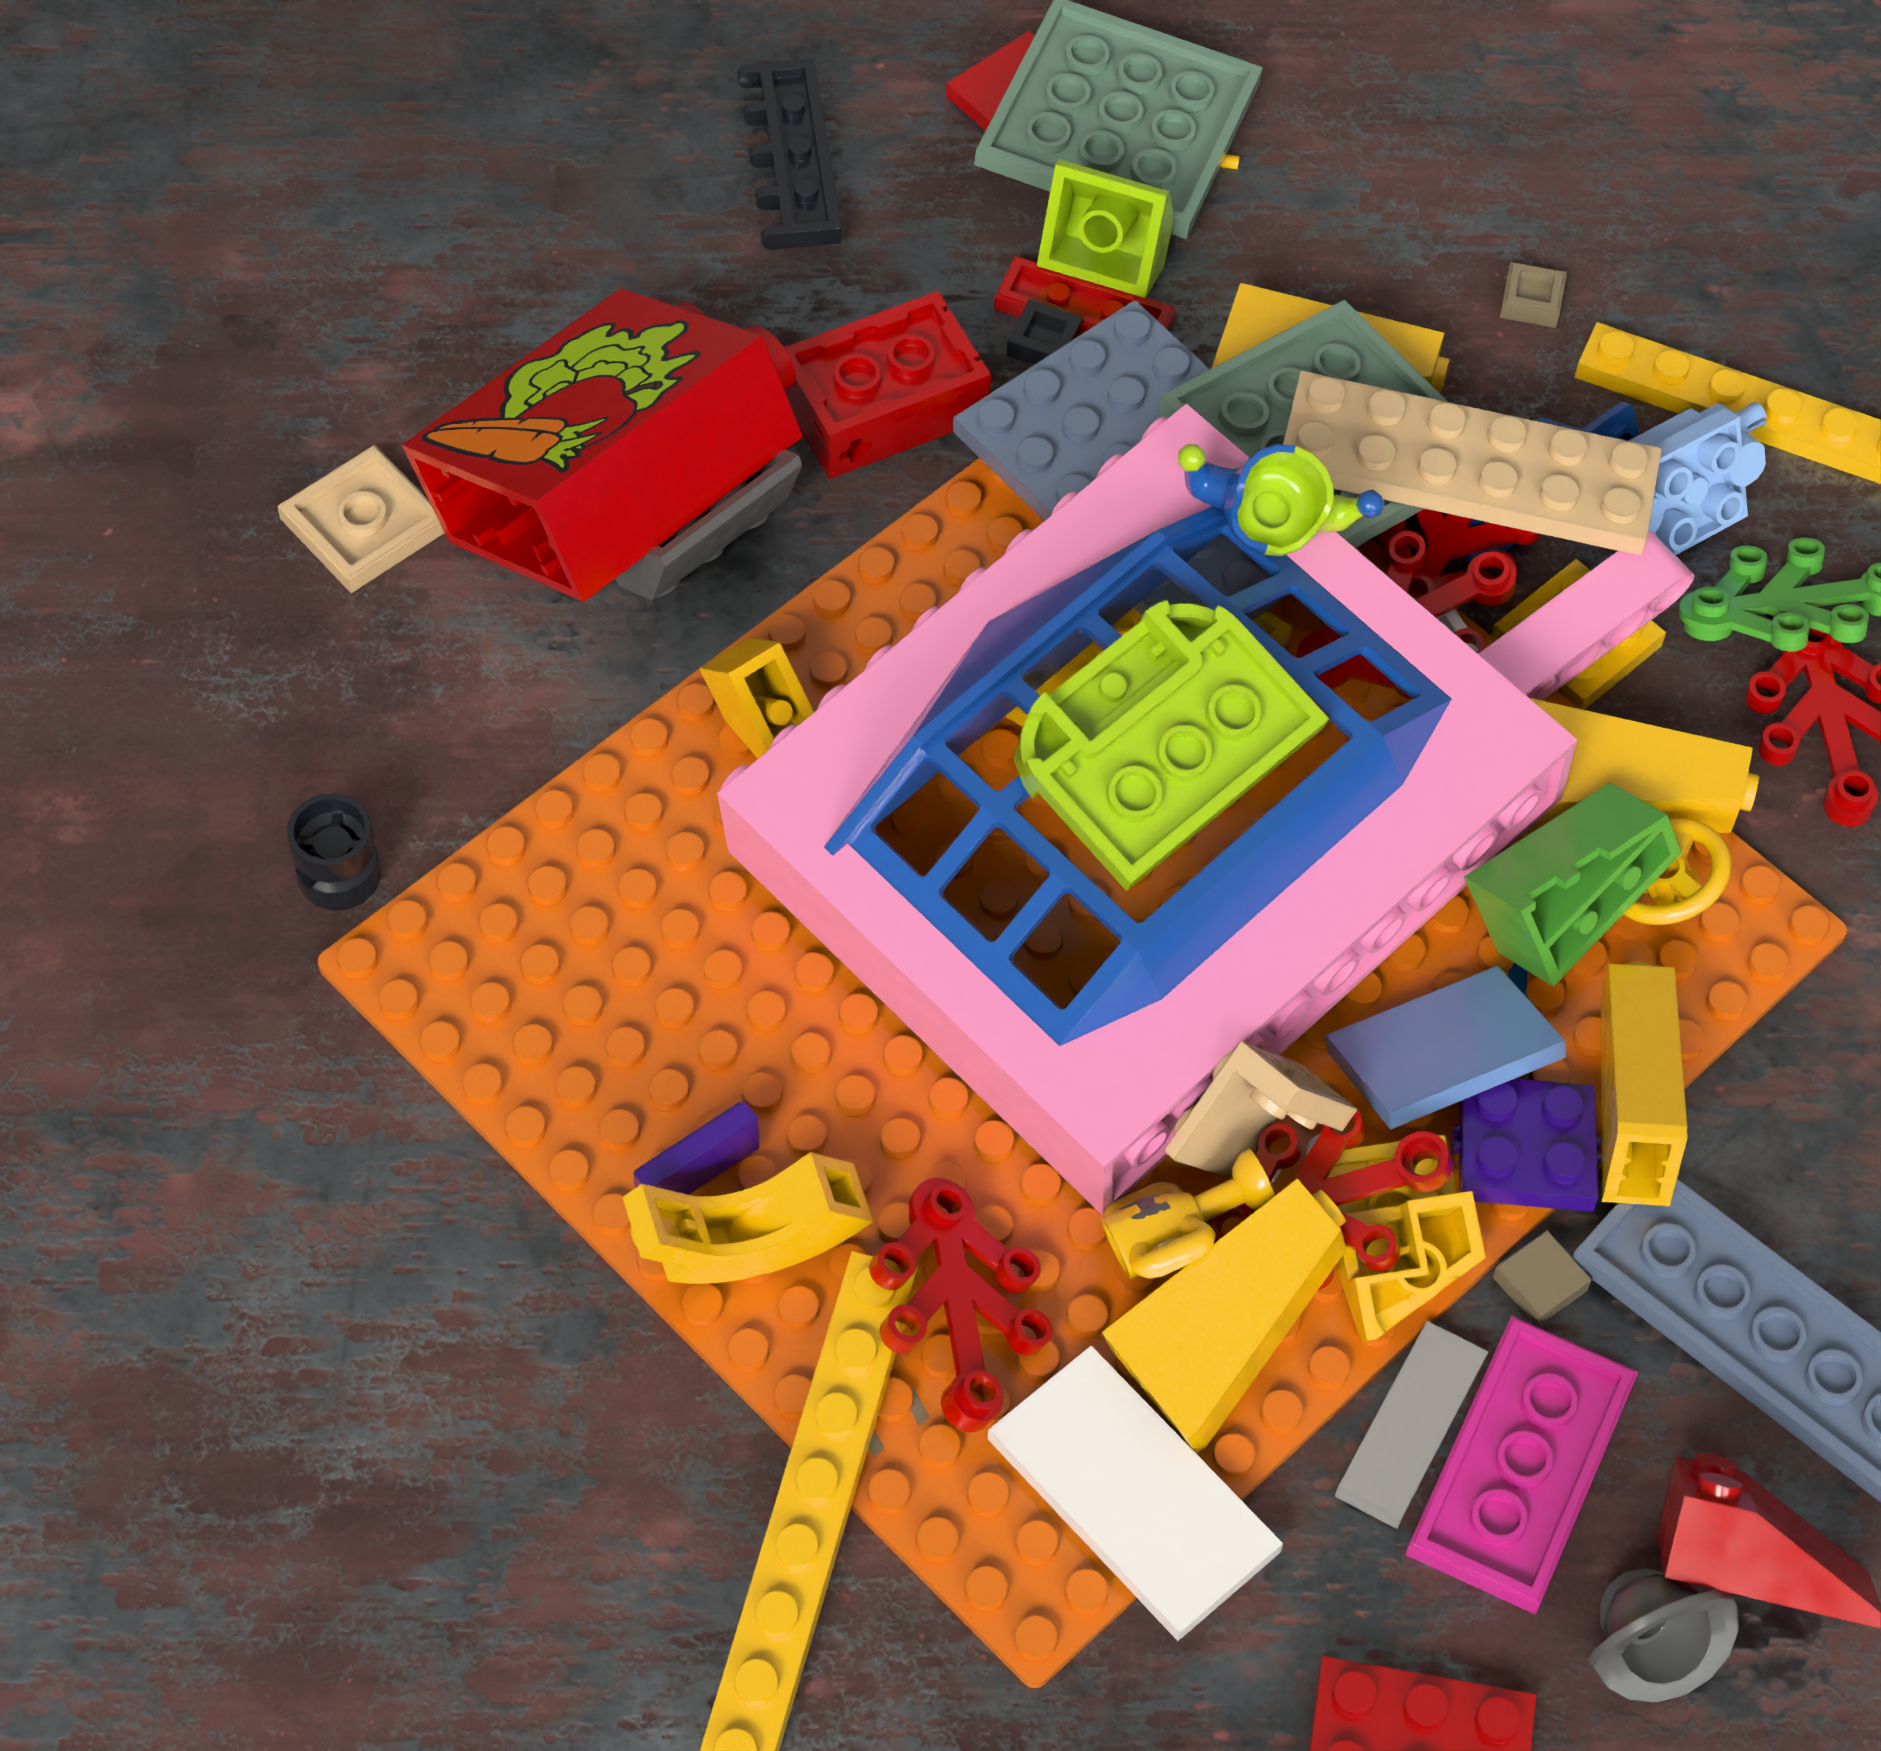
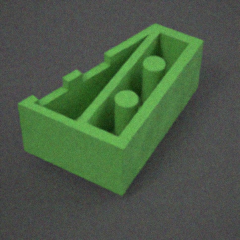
(1572, 880)

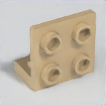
(1246, 1097)

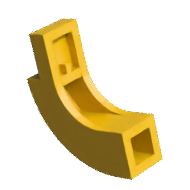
(750, 1230)

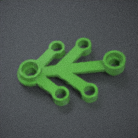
(1718, 610)

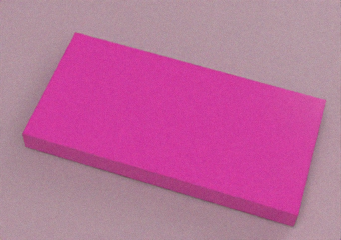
(1522, 1464)

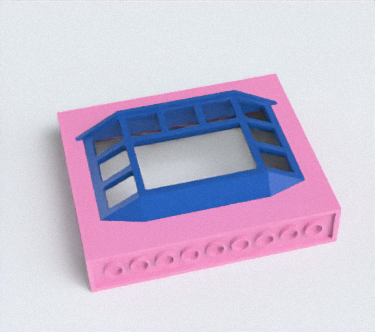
(1251, 939)

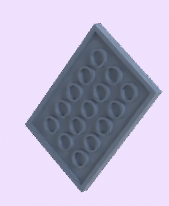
(1078, 410)

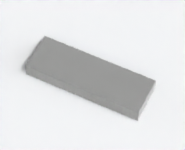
(1411, 1424)

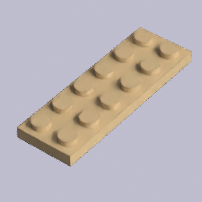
(1477, 462)

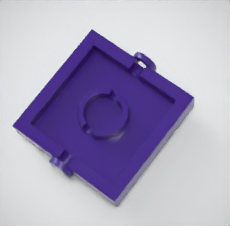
(1530, 1145)

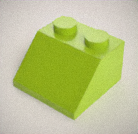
(1106, 229)

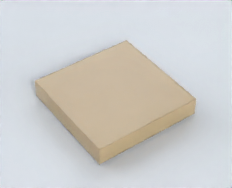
(361, 518)

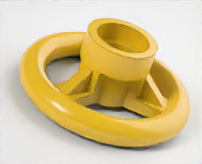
(1677, 891)

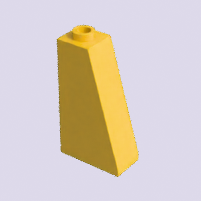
(1265, 313)
(1661, 766)
(1641, 1085)
(1223, 1316)

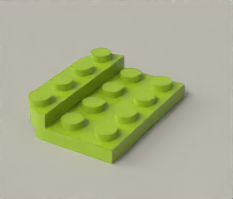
(1162, 735)

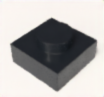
(1042, 332)

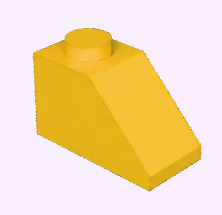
(756, 692)

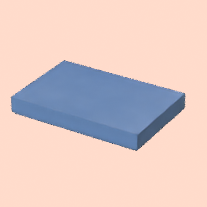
(1445, 1047)

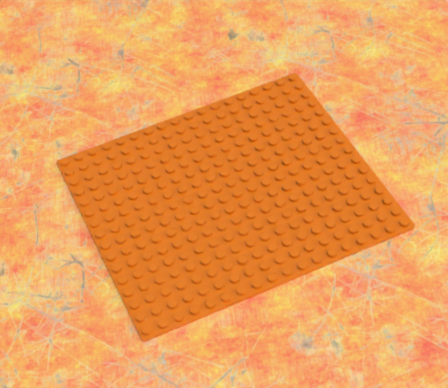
(622, 979)

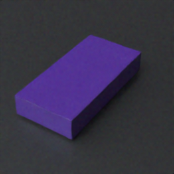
(703, 1152)

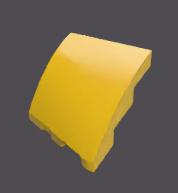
(1435, 1237)

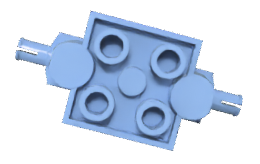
(1703, 472)

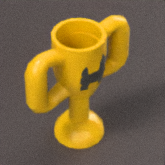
(1166, 1228)

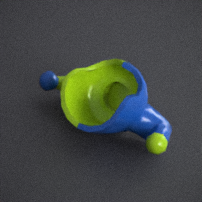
(1275, 497)

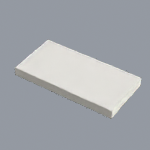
(1134, 1492)

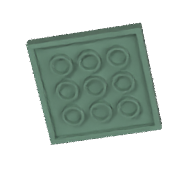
(1119, 105)
(1255, 390)

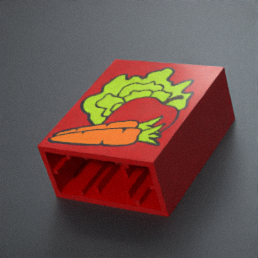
(606, 440)

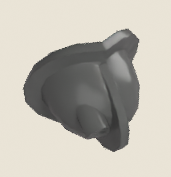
(1661, 1636)

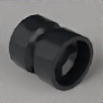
(334, 851)

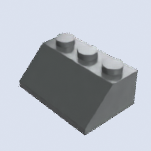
(713, 529)

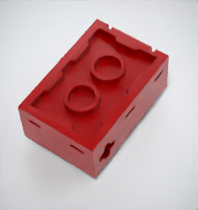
(884, 383)

